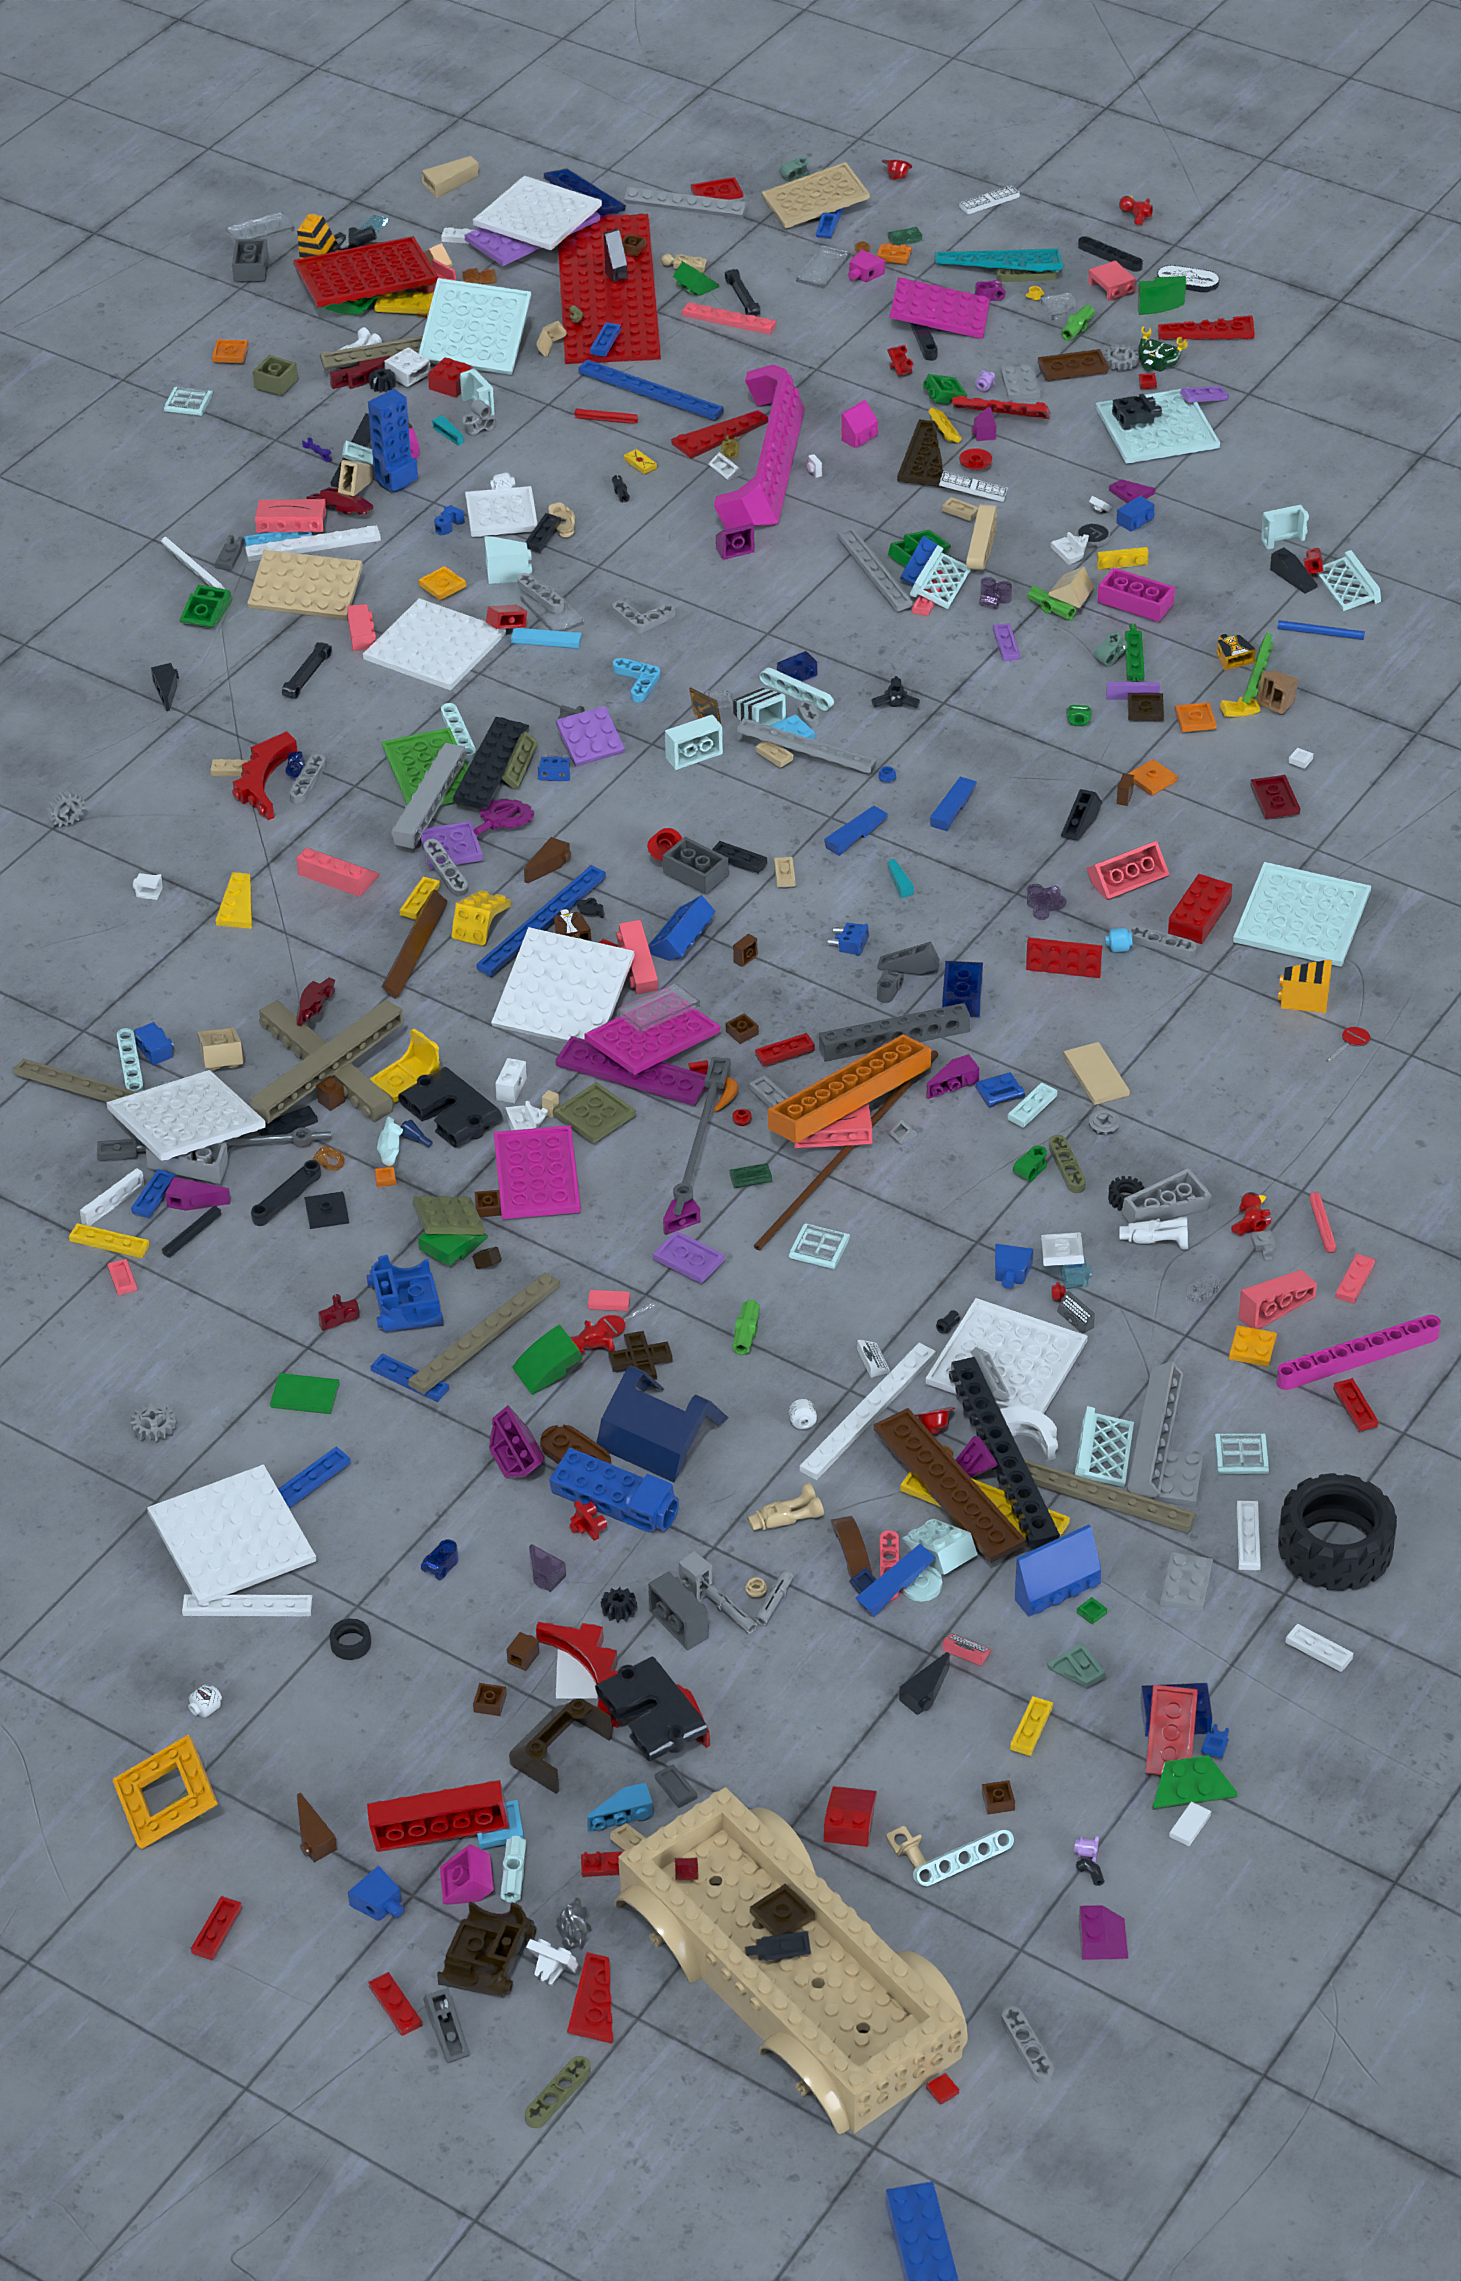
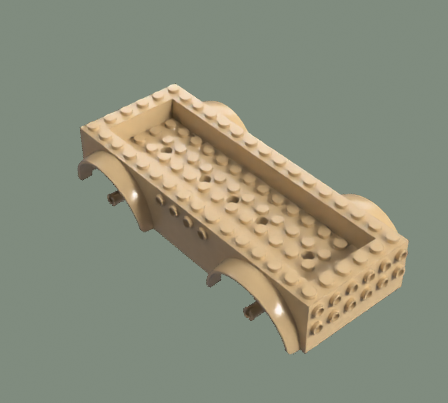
(800, 2004)

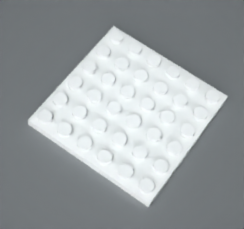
(537, 212)
(434, 644)
(562, 986)
(185, 1115)
(1026, 1351)
(231, 1534)

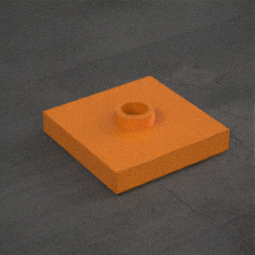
(230, 351)
(1195, 717)
(1153, 777)

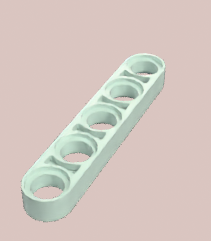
(789, 688)
(458, 726)
(129, 1056)
(973, 1857)

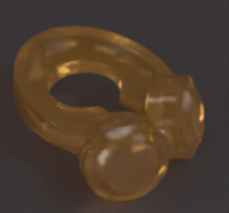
(331, 1153)

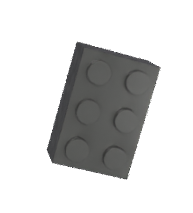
(250, 260)
(695, 865)
(678, 1610)

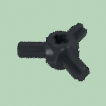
(895, 696)

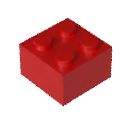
(446, 377)

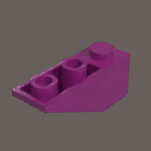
(955, 1075)
(193, 1195)

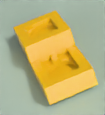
(1239, 708)

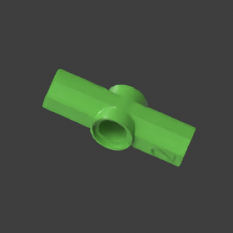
(1077, 322)
(1051, 604)
(746, 1327)

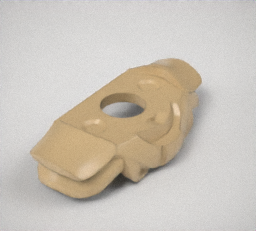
(560, 510)

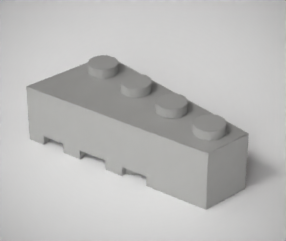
(202, 1164)
(1167, 1199)

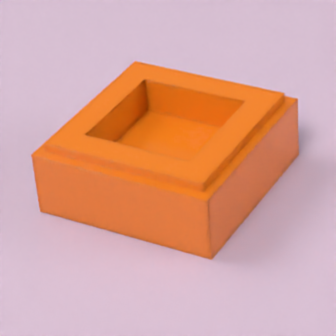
(385, 1176)

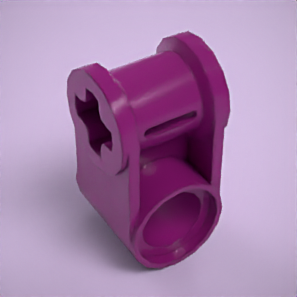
(990, 289)

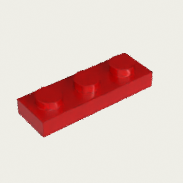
(784, 1049)
(1355, 1404)
(216, 1928)
(395, 2003)

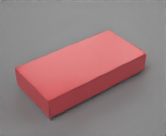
(122, 1277)
(609, 1300)

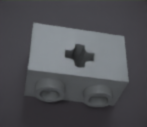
(695, 1574)

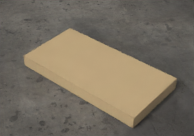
(1096, 1073)

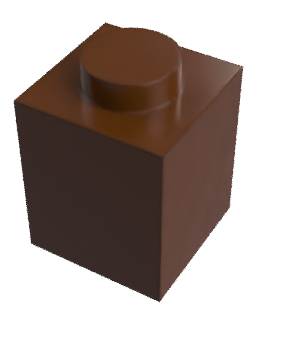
(330, 1093)
(522, 1651)

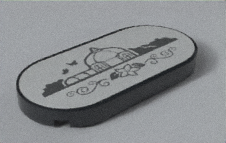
(1196, 279)

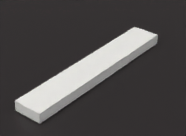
(191, 564)
(250, 1605)

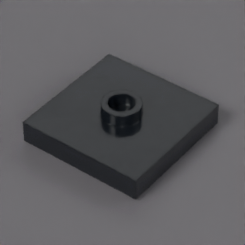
(326, 1210)

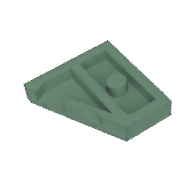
(1078, 1666)

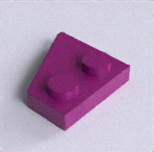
(1129, 490)
(976, 1458)

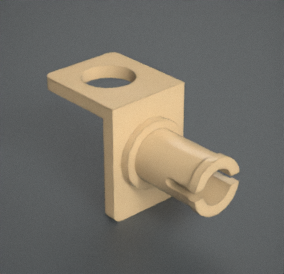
(909, 1847)

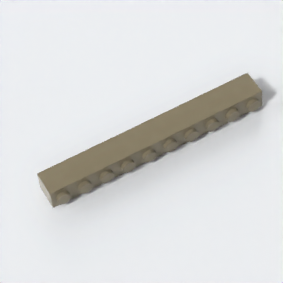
(304, 1041)
(327, 1060)

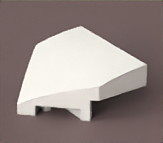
(1070, 548)
(524, 1116)

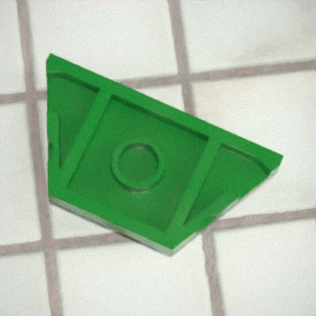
(1191, 1781)

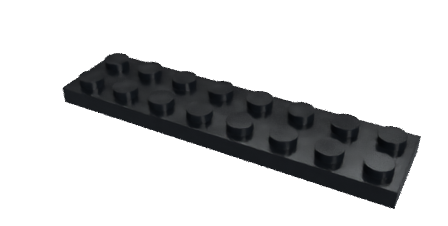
(489, 764)

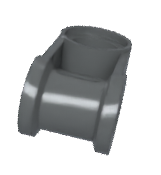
(888, 986)

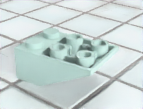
(946, 1542)

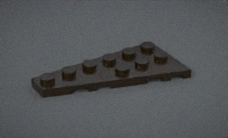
(923, 457)

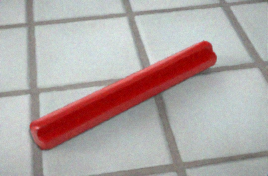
(606, 416)

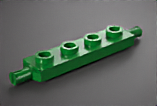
(1134, 654)

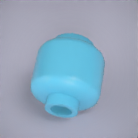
(1119, 940)

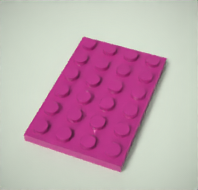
(939, 307)
(644, 1049)
(536, 1172)

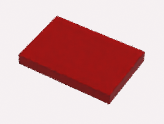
(720, 189)

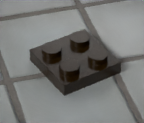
(1145, 707)
(782, 1911)

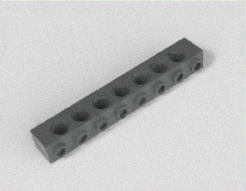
(872, 1035)

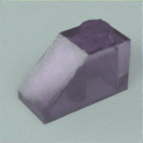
(546, 1568)

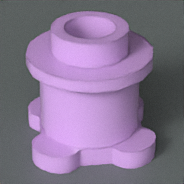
(985, 381)
(1087, 1847)

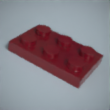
(1275, 796)

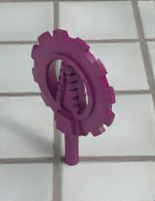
(501, 815)

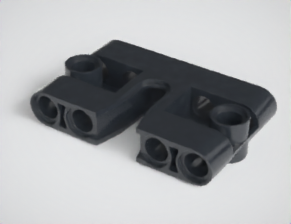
(459, 1107)
(671, 1715)

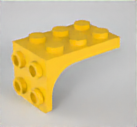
(475, 915)
(419, 1060)

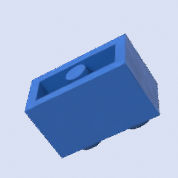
(1135, 513)
(153, 1043)

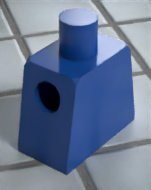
(1012, 1264)
(376, 1896)

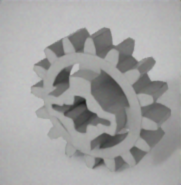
(1121, 357)
(66, 808)
(153, 1421)

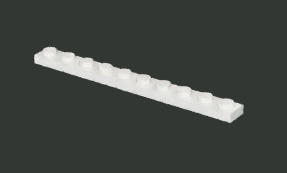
(867, 1411)

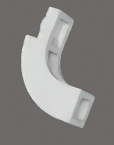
(1032, 1424)

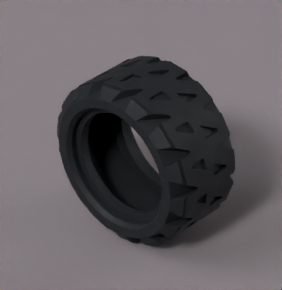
(1332, 1564)

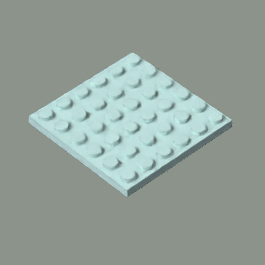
(475, 325)
(1176, 432)
(1302, 914)

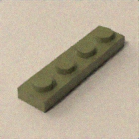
(519, 760)

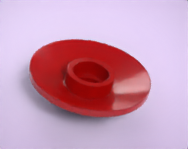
(975, 458)

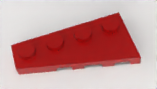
(592, 2005)

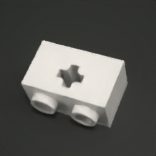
(511, 1080)

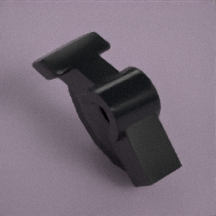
(590, 907)

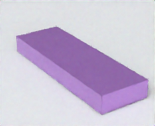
(1202, 394)
(1006, 642)
(1120, 690)

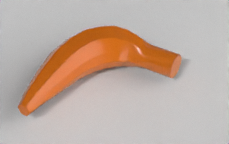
(730, 1091)

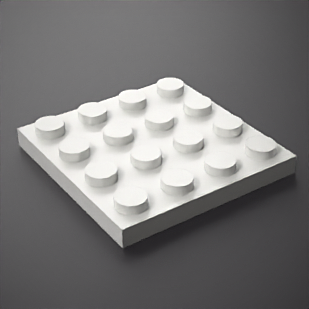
(501, 511)

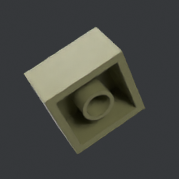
(275, 375)

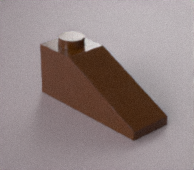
(548, 859)
(315, 1834)

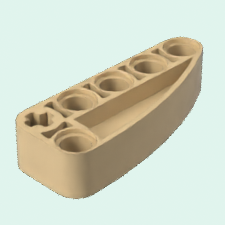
(982, 537)

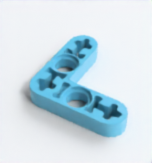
(646, 674)

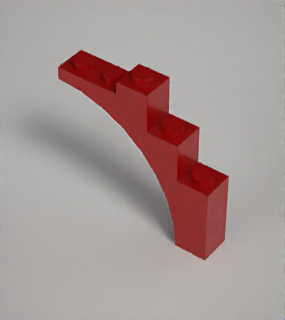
(264, 760)
(584, 1646)

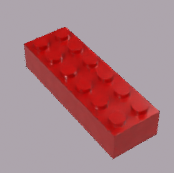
(438, 1816)

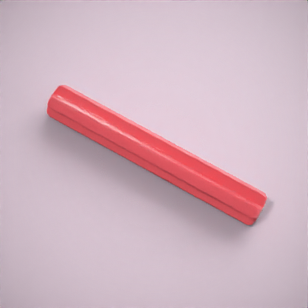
(1322, 1222)

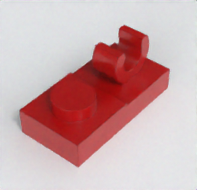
(600, 1864)

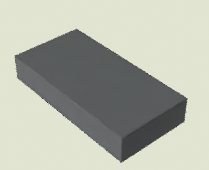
(675, 1786)

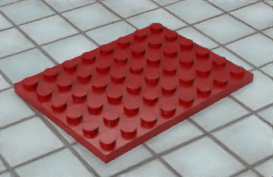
(365, 271)

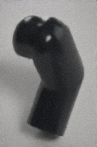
(1094, 1869)

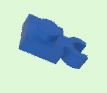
(1216, 1742)

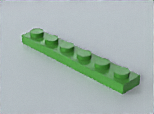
(1258, 668)

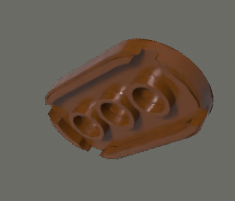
(557, 1440)

